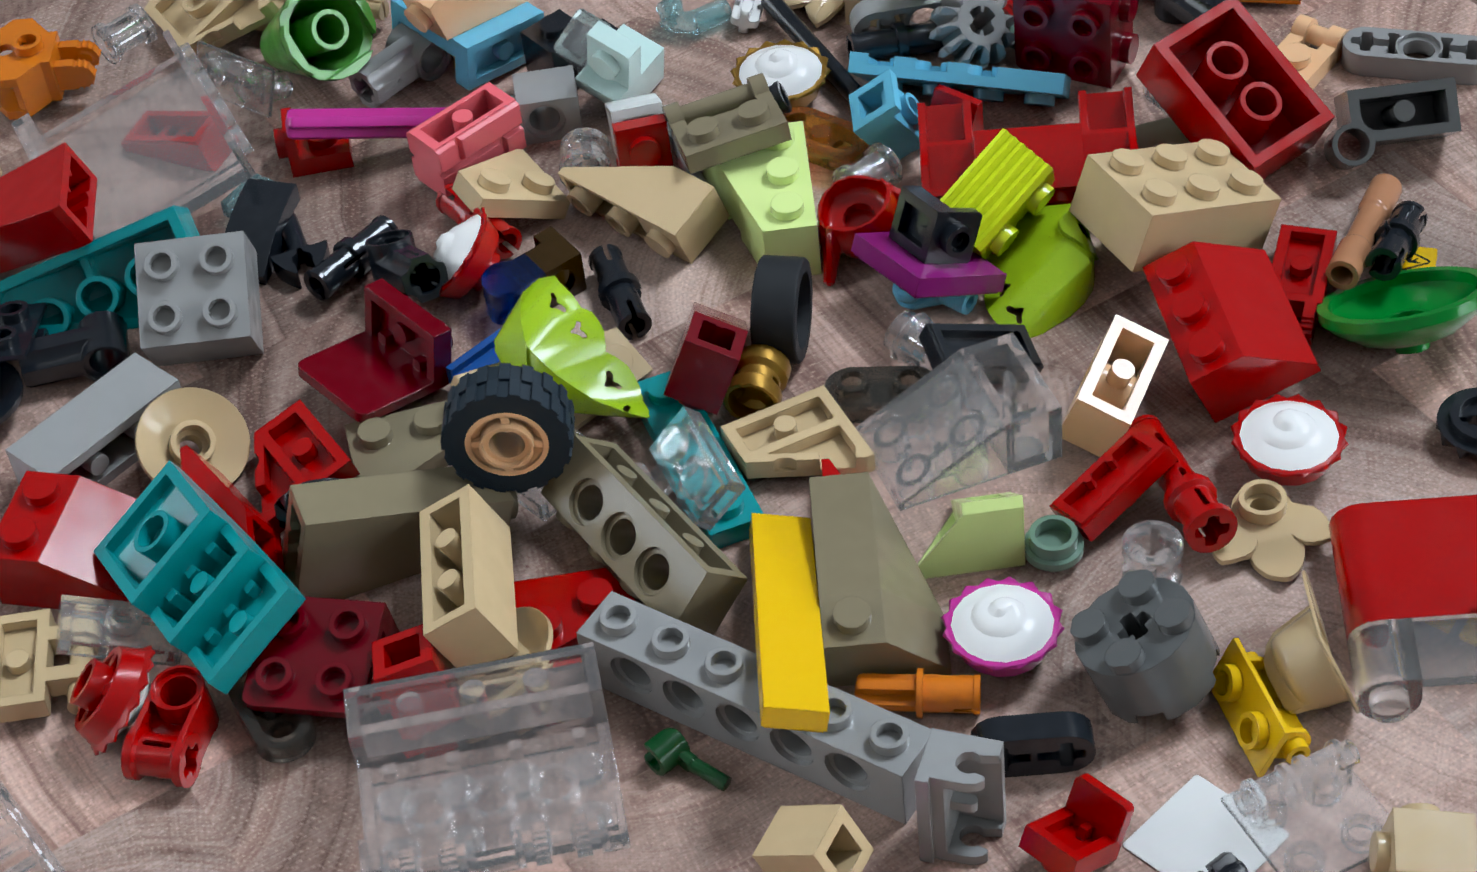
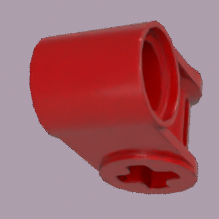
(171, 729)

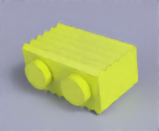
(1003, 187)

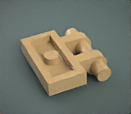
(28, 666)

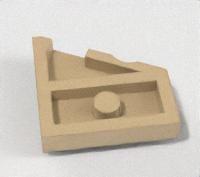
(511, 188)
(795, 438)

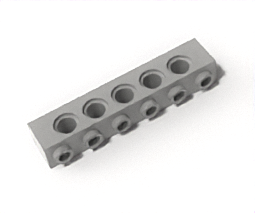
(714, 690)

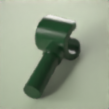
(671, 749)

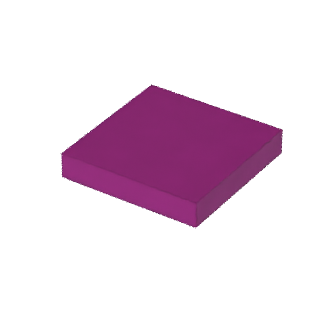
(923, 279)

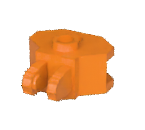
(41, 67)

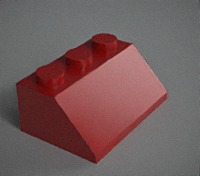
(1230, 324)

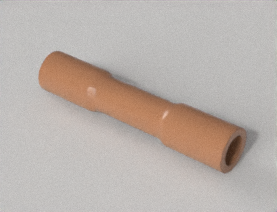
(1375, 207)

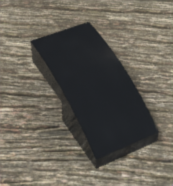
(262, 215)

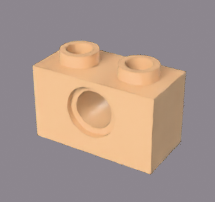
(1113, 386)

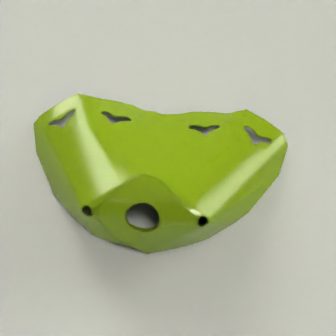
(1047, 270)
(543, 339)

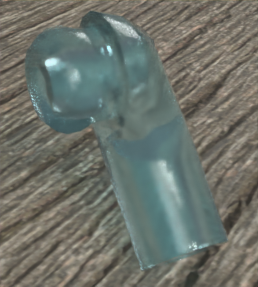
(692, 21)

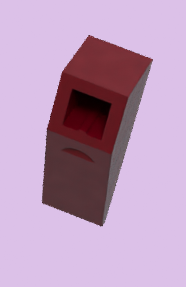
(706, 359)

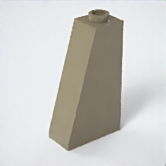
(367, 528)

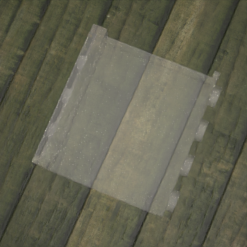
(152, 143)

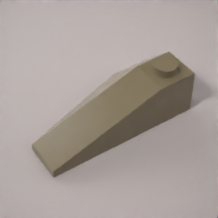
(869, 587)

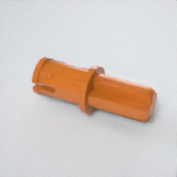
(921, 692)

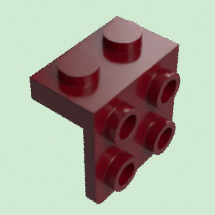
(1076, 38)
(389, 363)
(318, 656)

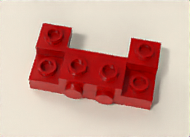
(951, 145)

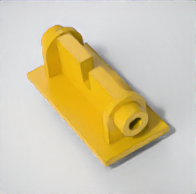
(1255, 710)

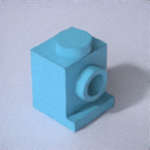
(886, 115)

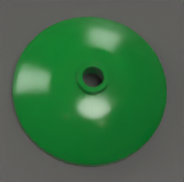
(1404, 311)

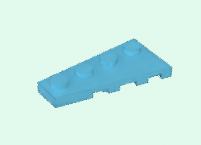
(1036, 86)

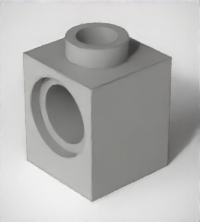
(547, 103)

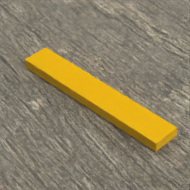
(787, 624)

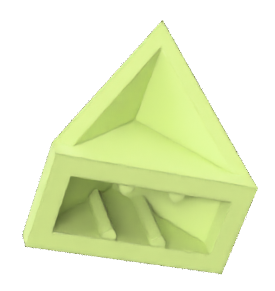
(978, 537)

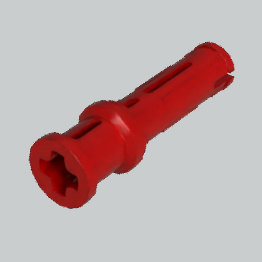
(1191, 497)

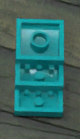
(198, 577)

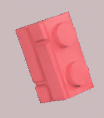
(465, 134)

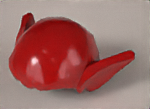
(849, 208)

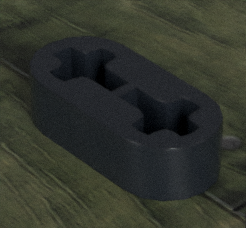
(1041, 742)

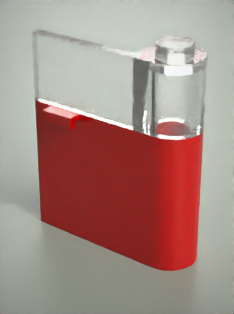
(1407, 598)

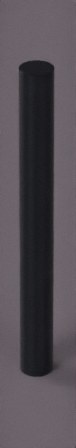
(798, 31)

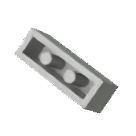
(96, 428)

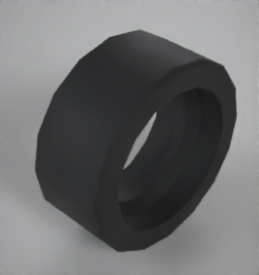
(782, 305)

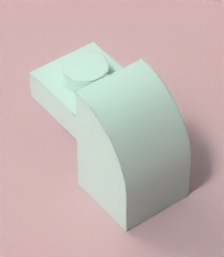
(620, 64)

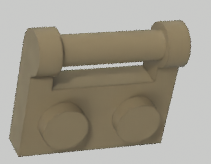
(727, 124)

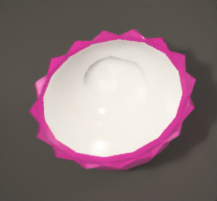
(1002, 626)

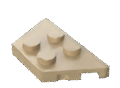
(210, 20)

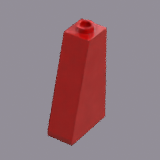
(46, 208)

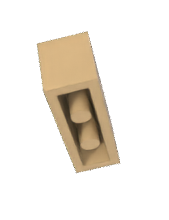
(467, 580)

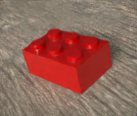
(1235, 87)

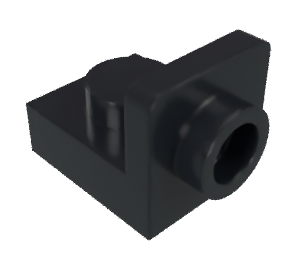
(933, 229)

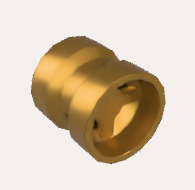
(757, 380)

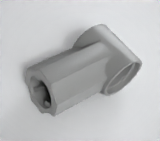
(399, 64)

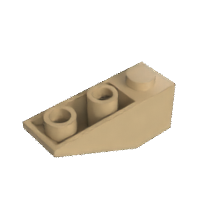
(655, 202)

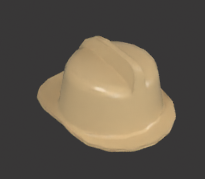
(1302, 663)

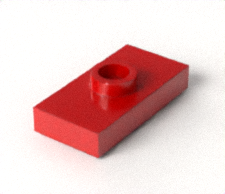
(1114, 482)

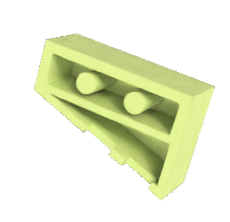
(772, 199)

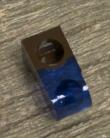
(551, 256)

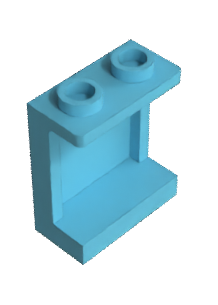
(485, 49)

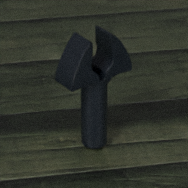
(298, 252)

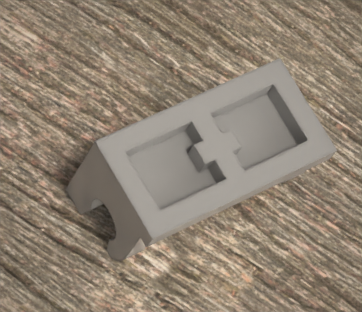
(959, 794)

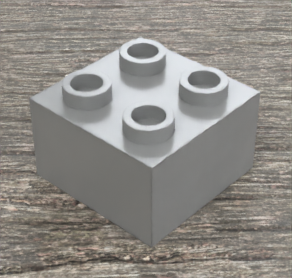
(198, 298)

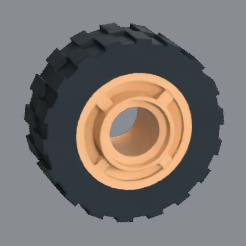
(508, 428)

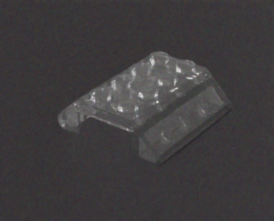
(486, 765)

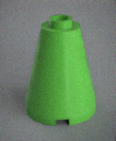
(320, 37)

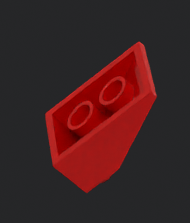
(52, 538)

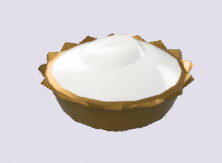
(792, 64)

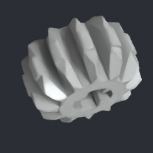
(969, 47)

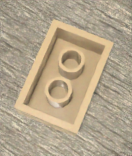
(1171, 195)

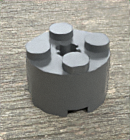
(1146, 647)

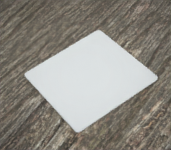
(1192, 832)

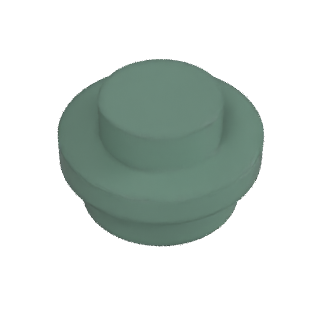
(1053, 543)

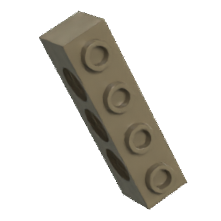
(643, 536)

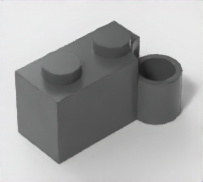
(1393, 116)

